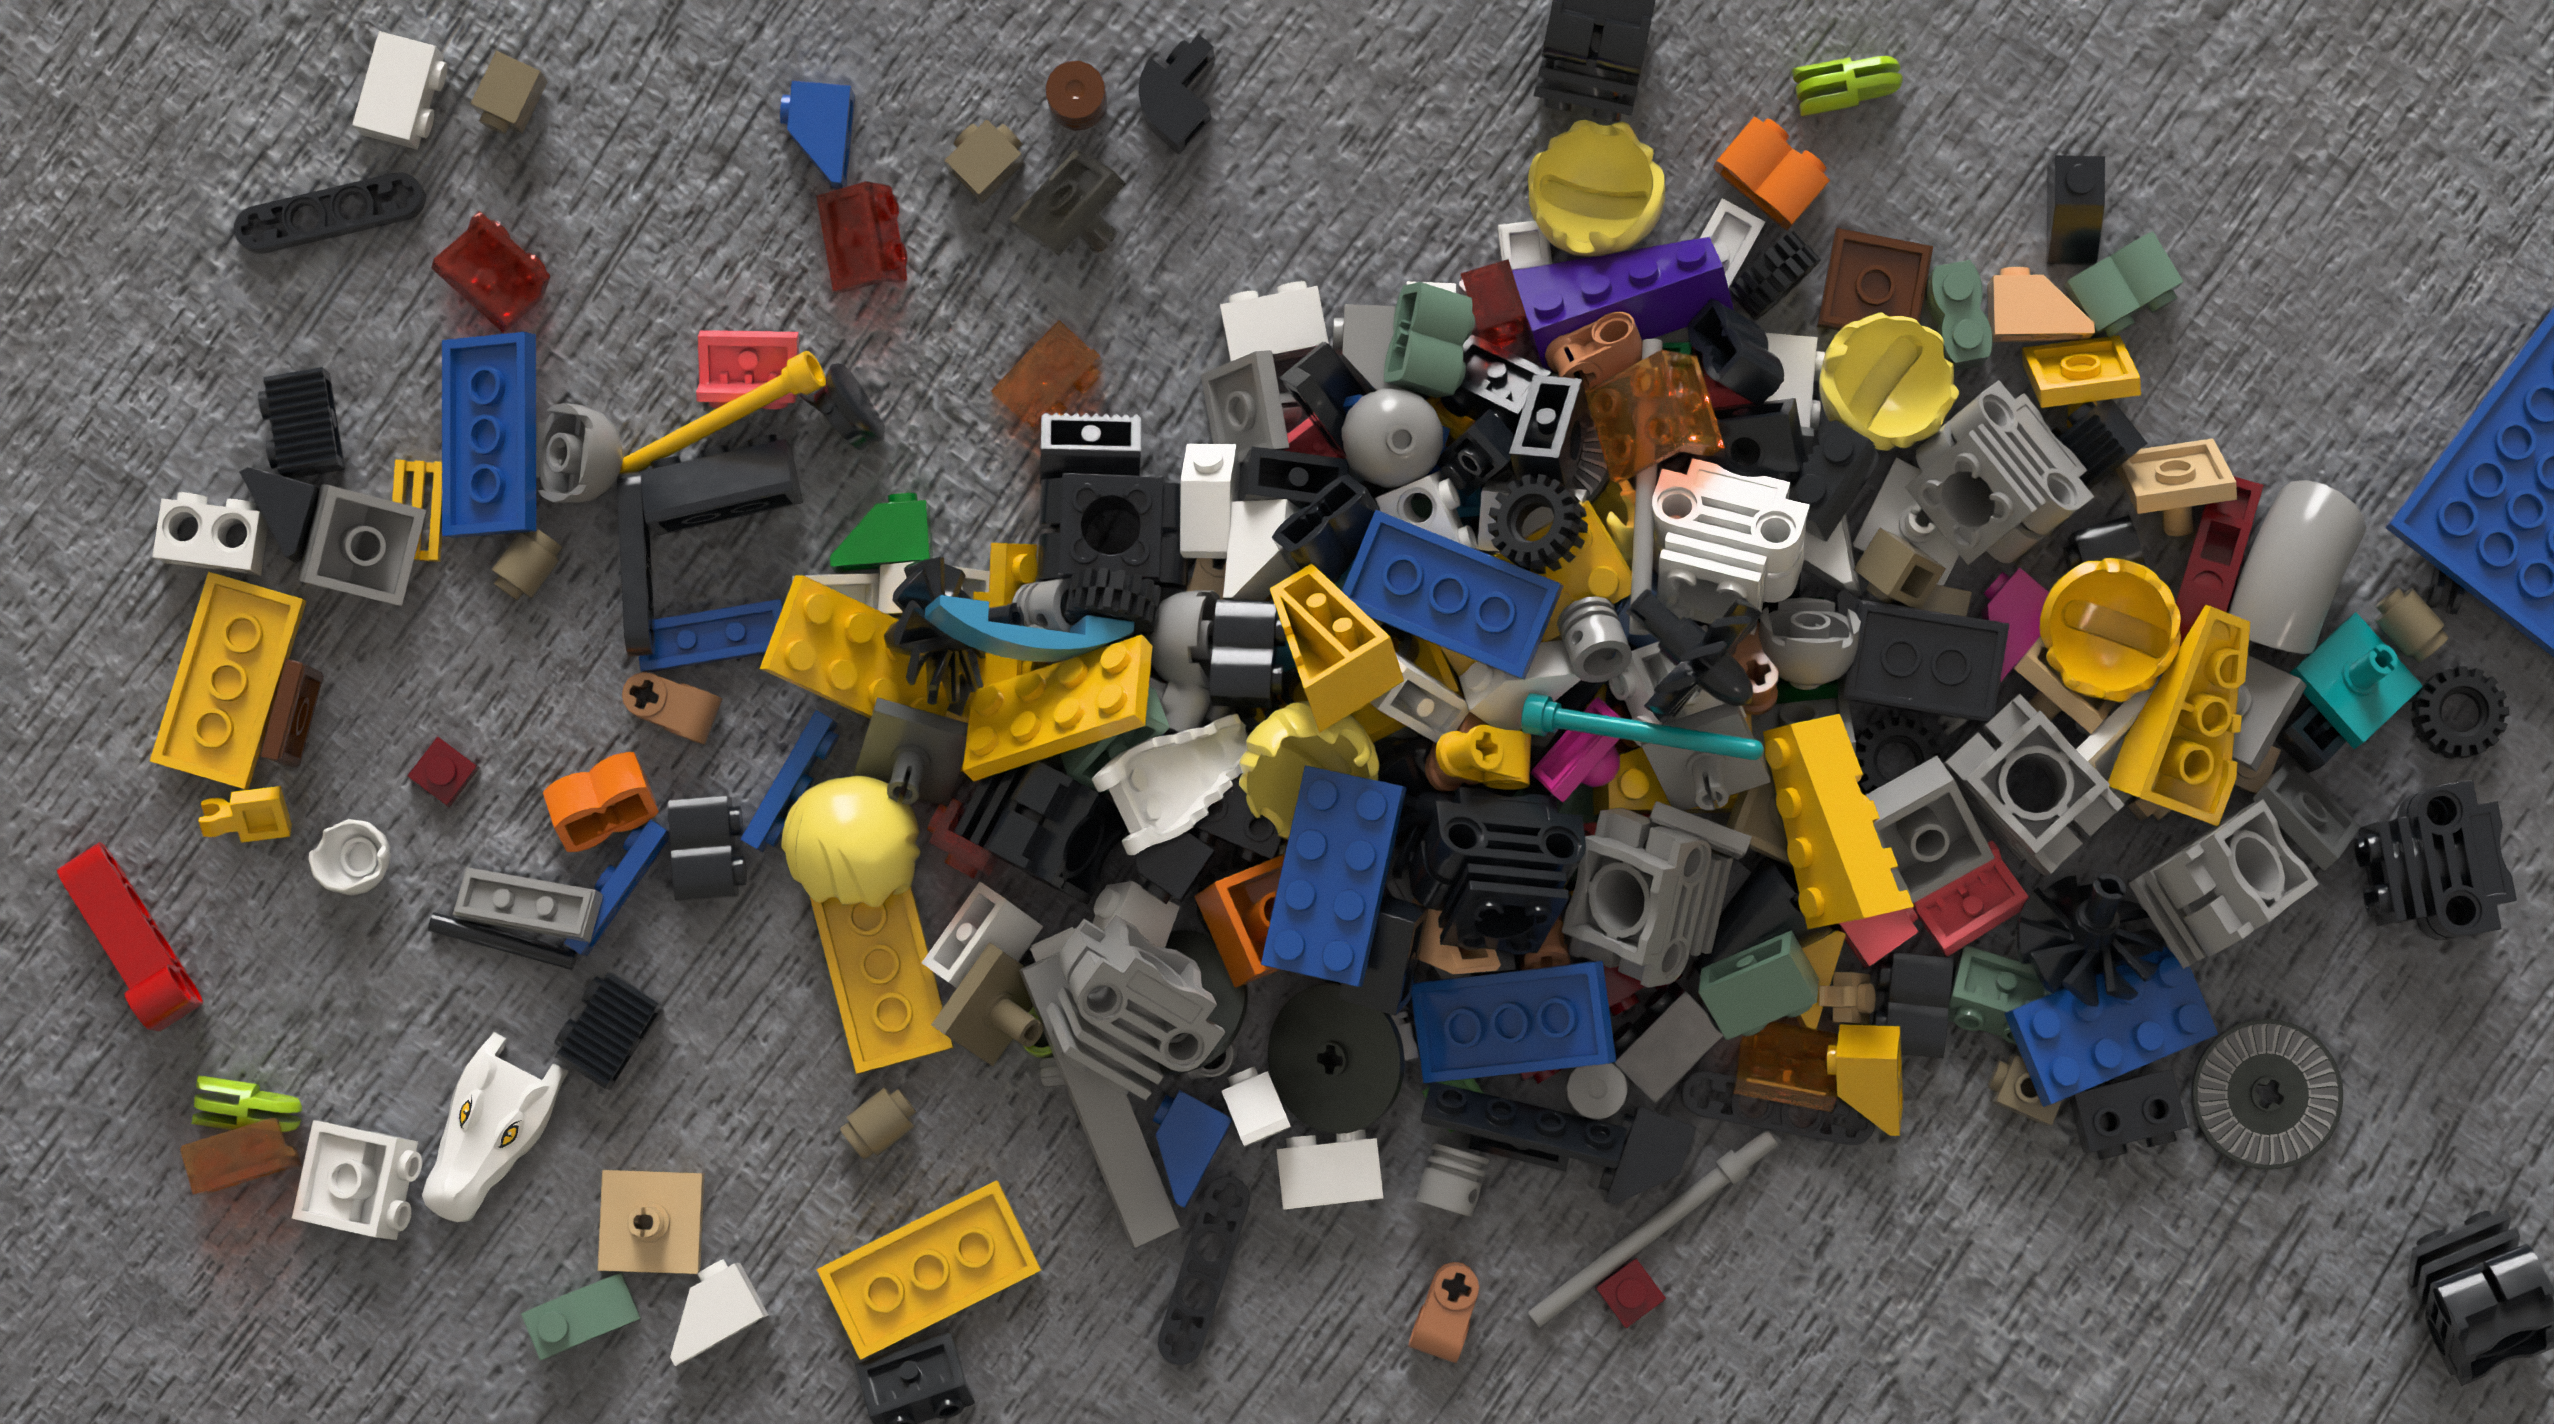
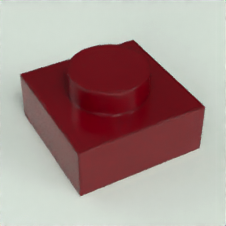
(443, 771)
(1630, 1293)

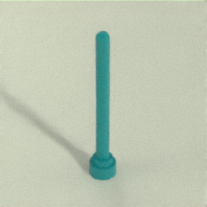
(1544, 716)

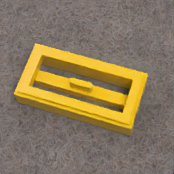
(419, 469)

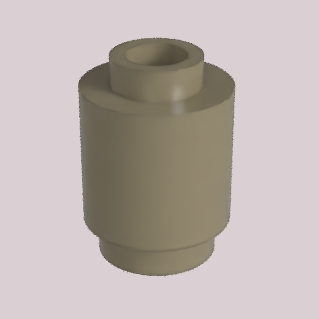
(526, 564)
(2411, 624)
(879, 1122)

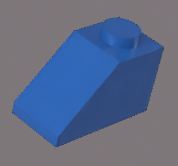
(821, 125)
(1188, 1141)

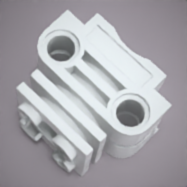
(1724, 540)

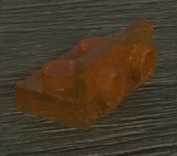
(1048, 376)
(1787, 1066)
(237, 1157)

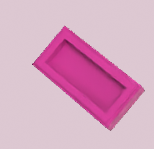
(1580, 759)

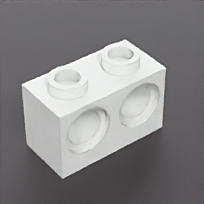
(1444, 517)
(209, 545)

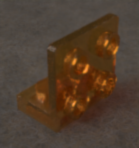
(1653, 414)

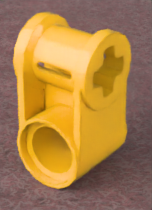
(1487, 756)

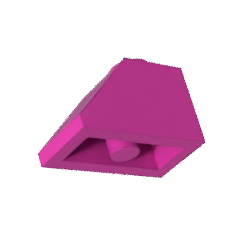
(2019, 603)

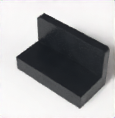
(1320, 388)

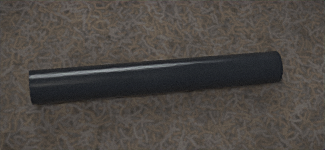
(502, 941)

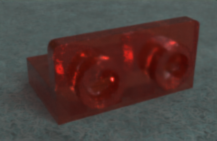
(862, 236)

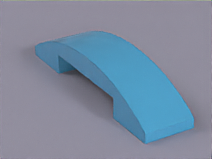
(968, 623)

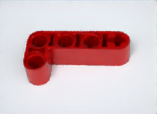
(156, 979)

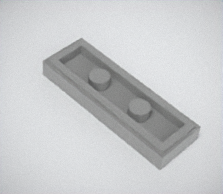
(528, 904)

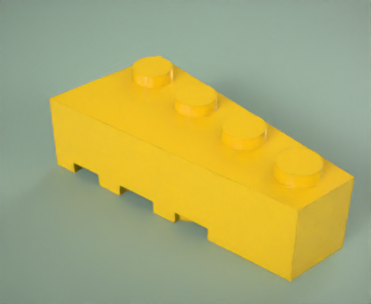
(1830, 825)

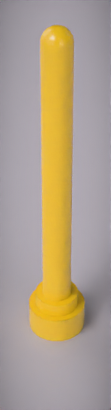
(800, 375)

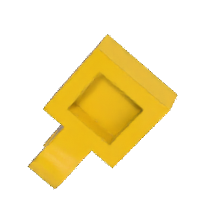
(253, 813)

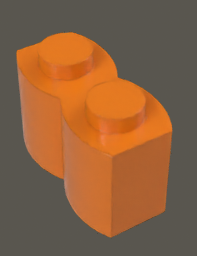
(1772, 172)
(600, 802)

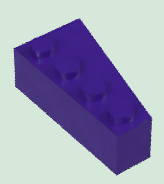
(1653, 284)

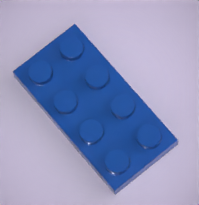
(489, 435)
(1451, 594)
(1333, 876)
(1513, 1022)
(2083, 1045)

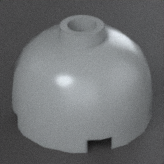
(1392, 437)
(576, 454)
(1184, 637)
(1809, 641)

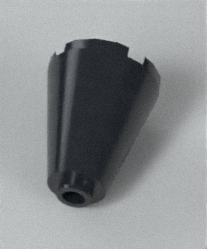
(1760, 911)

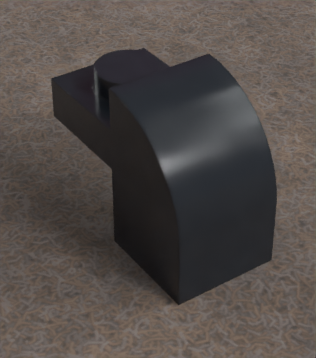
(1166, 102)

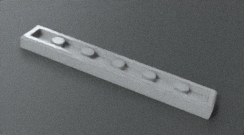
(1107, 1124)

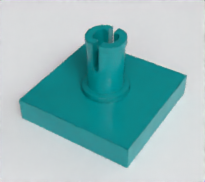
(2356, 680)

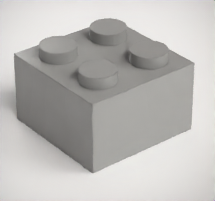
(1928, 829)

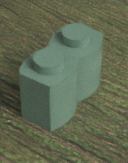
(2125, 284)
(1954, 303)
(1429, 340)

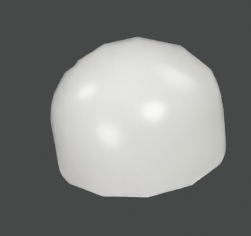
(350, 857)

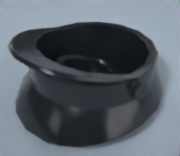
(847, 408)

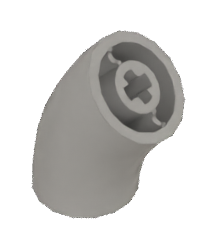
(2297, 565)

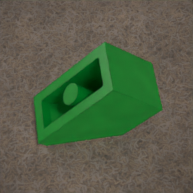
(887, 535)

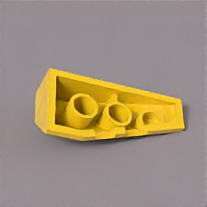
(2186, 730)

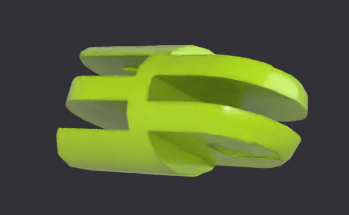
(1844, 83)
(249, 1105)

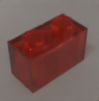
(1495, 302)

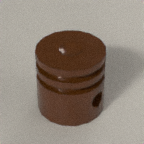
(1076, 95)

